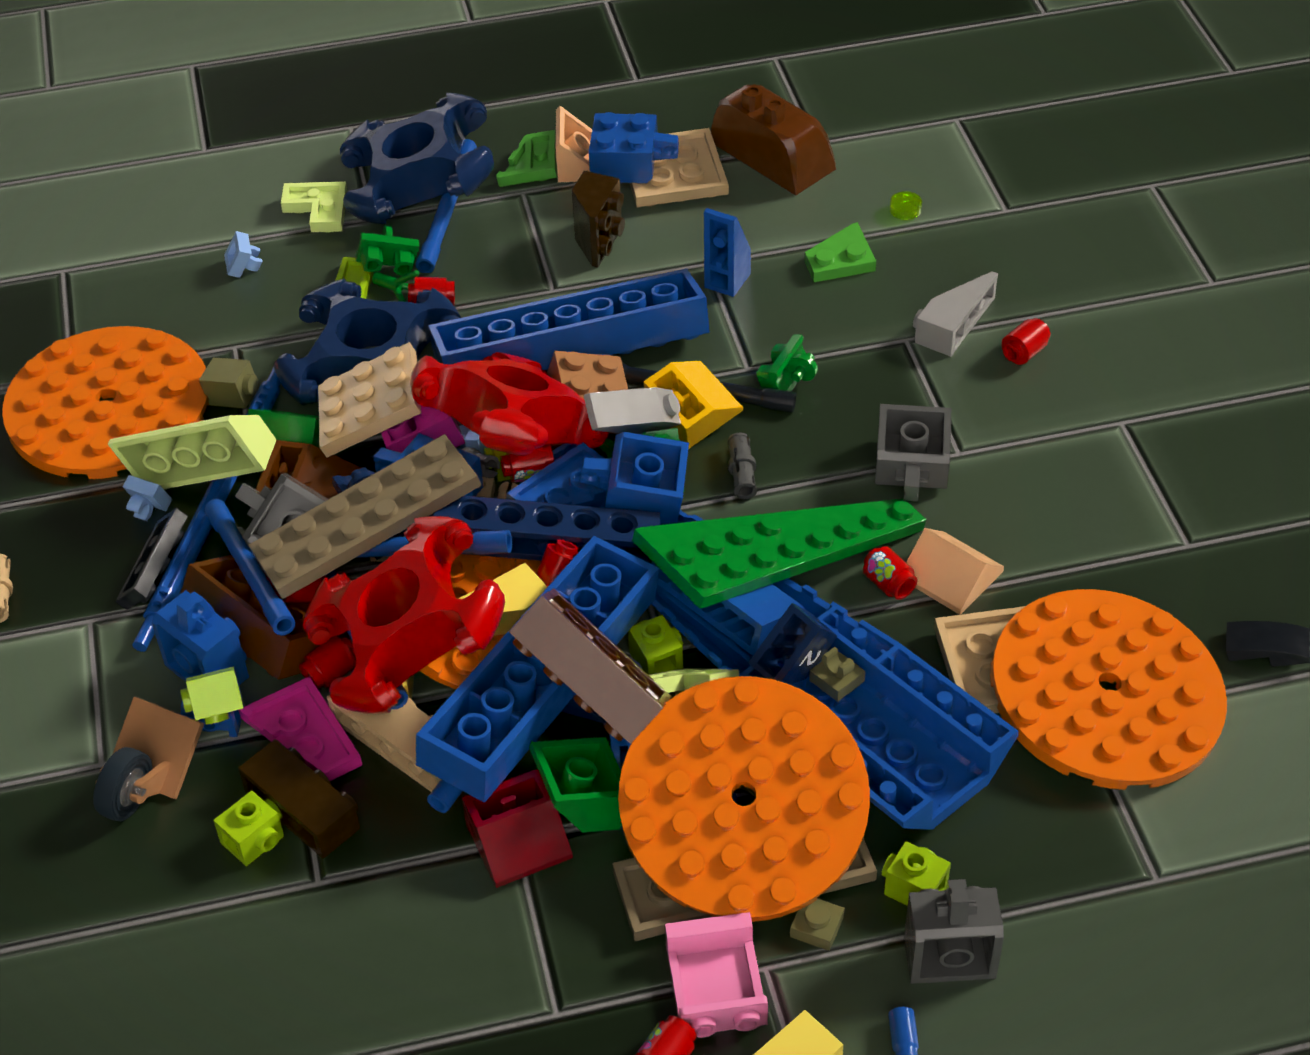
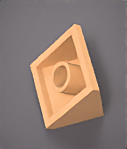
(571, 146)
(951, 570)

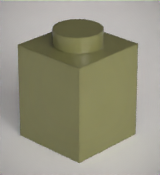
(229, 382)

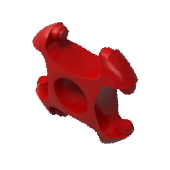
(505, 402)
(403, 614)

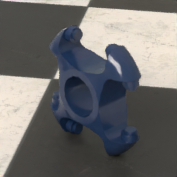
(416, 158)
(354, 325)

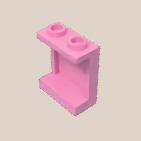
(716, 974)

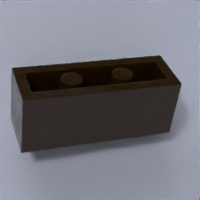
(303, 796)

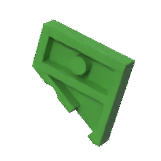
(532, 160)
(840, 255)

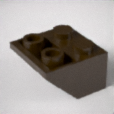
(597, 214)

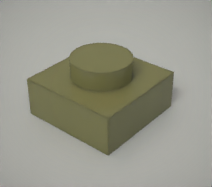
(817, 923)

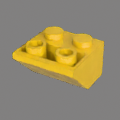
(702, 399)

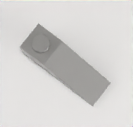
(953, 314)
(633, 410)

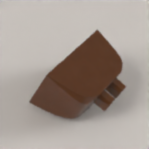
(773, 137)

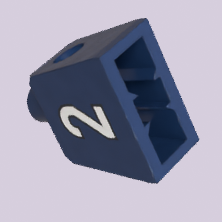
(796, 642)

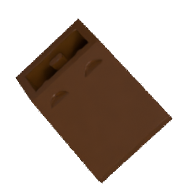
(306, 465)

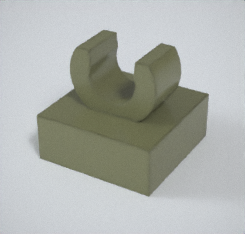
(836, 674)

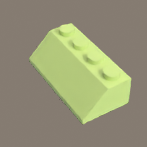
(197, 451)

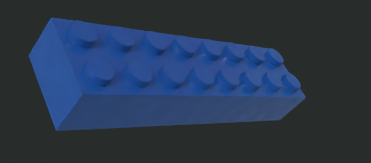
(588, 321)
(508, 696)

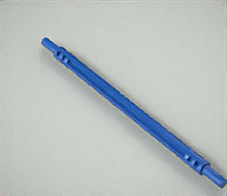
(197, 531)

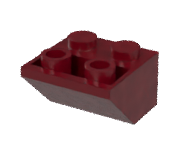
(517, 829)

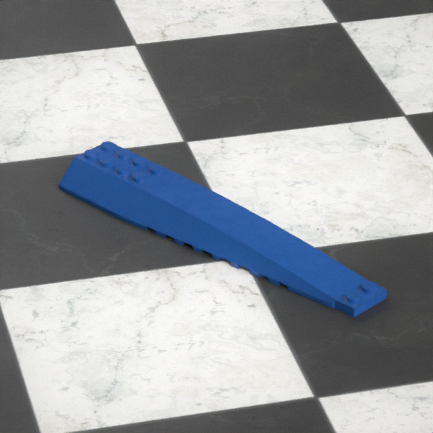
(917, 730)

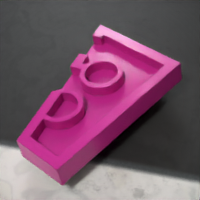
(304, 721)

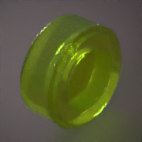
(905, 205)

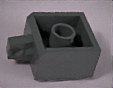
(913, 448)
(277, 505)
(953, 933)

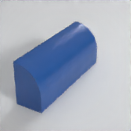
(744, 618)

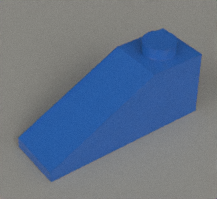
(725, 253)

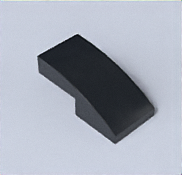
(1279, 641)

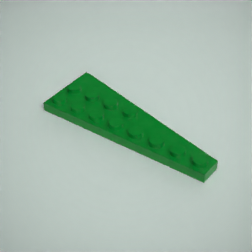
(744, 553)

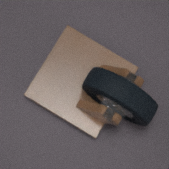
(147, 759)

